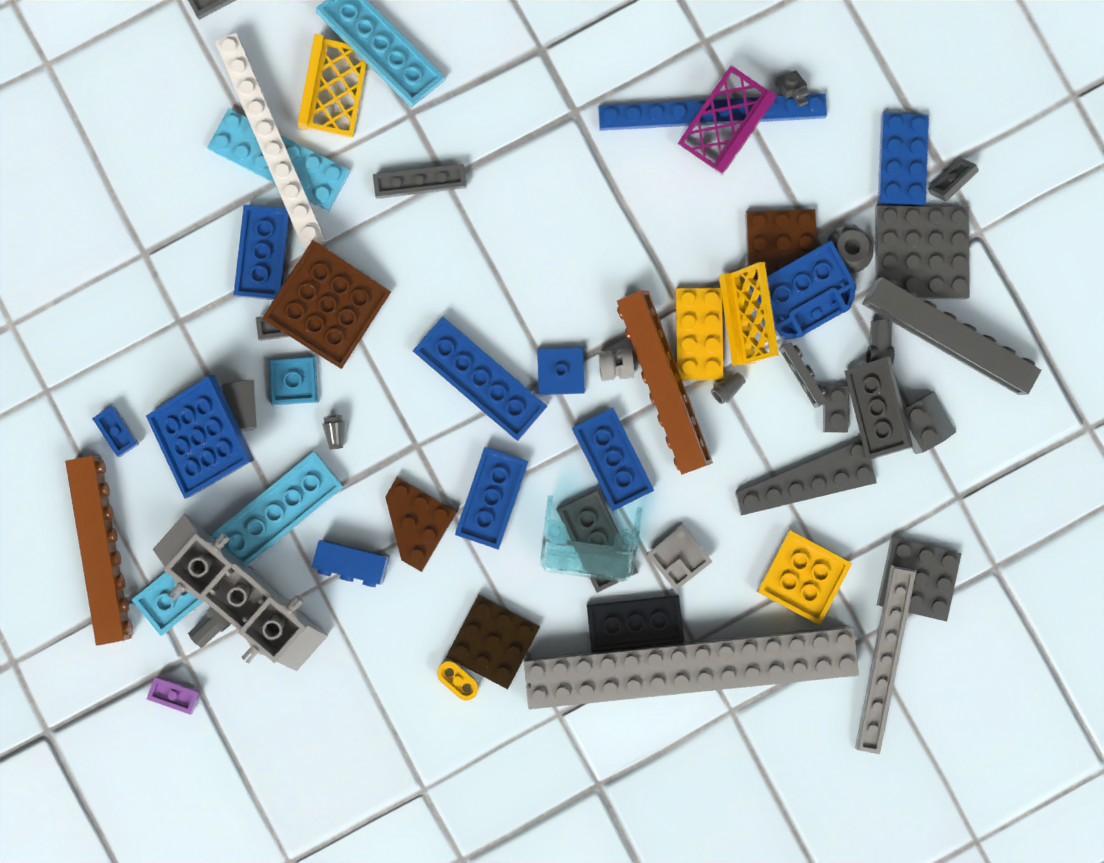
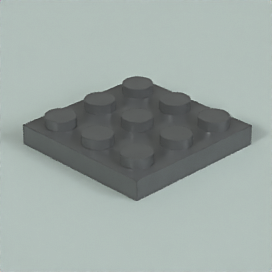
(933, 580)

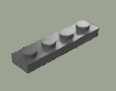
(419, 181)

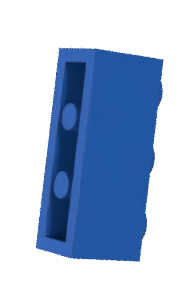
(350, 563)

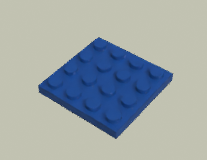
(199, 437)

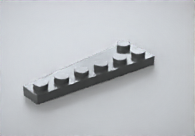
(824, 476)

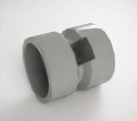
(608, 366)

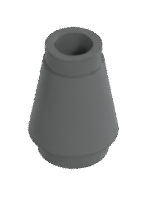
(727, 388)
(334, 431)

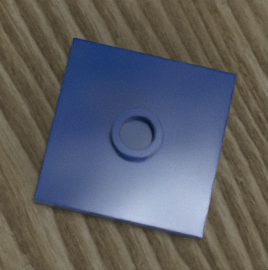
(560, 371)

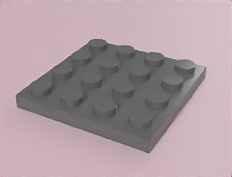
(924, 249)

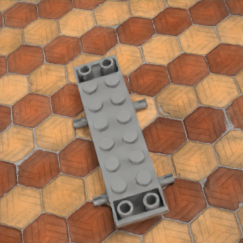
(238, 594)

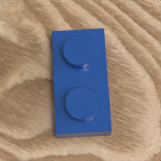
(115, 431)

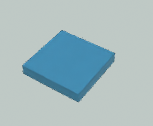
(293, 381)

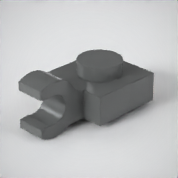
(793, 86)

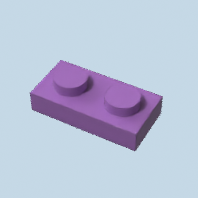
(173, 695)

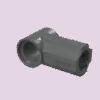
(880, 341)
(208, 628)

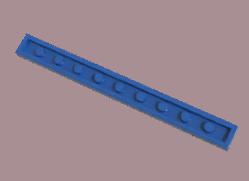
(683, 112)

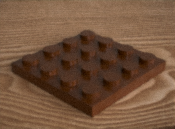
(326, 304)

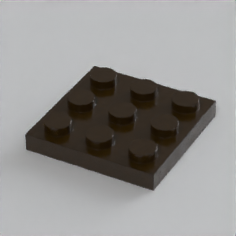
(493, 641)

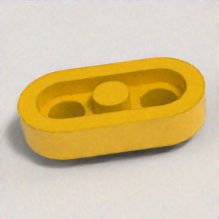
(456, 681)

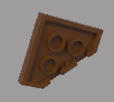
(417, 522)

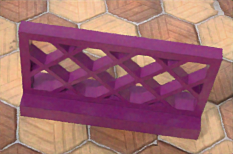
(746, 126)

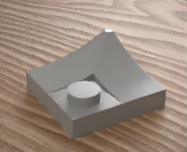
(679, 557)

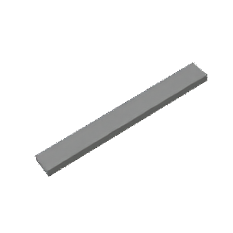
(885, 659)

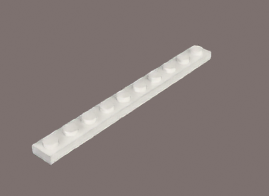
(270, 140)

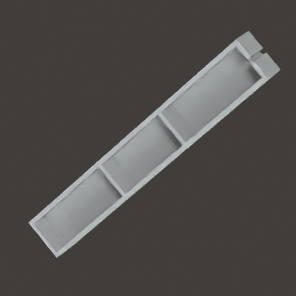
(691, 667)

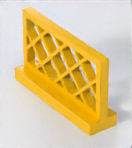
(312, 87)
(739, 317)

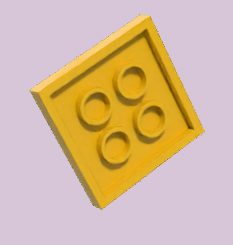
(804, 577)

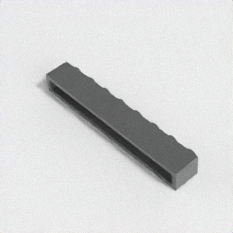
(951, 336)

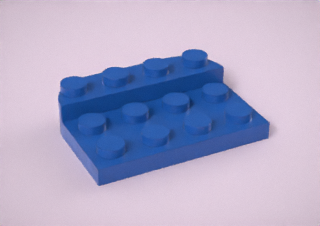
(809, 292)

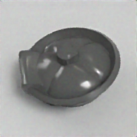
(853, 247)

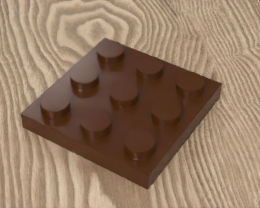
(779, 237)

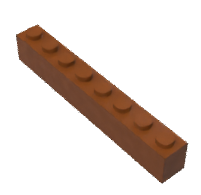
(664, 382)
(99, 550)

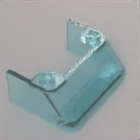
(588, 559)

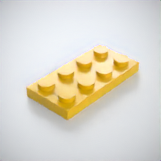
(699, 333)

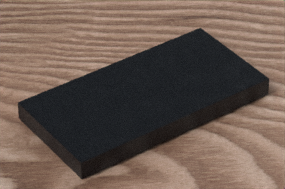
(635, 623)

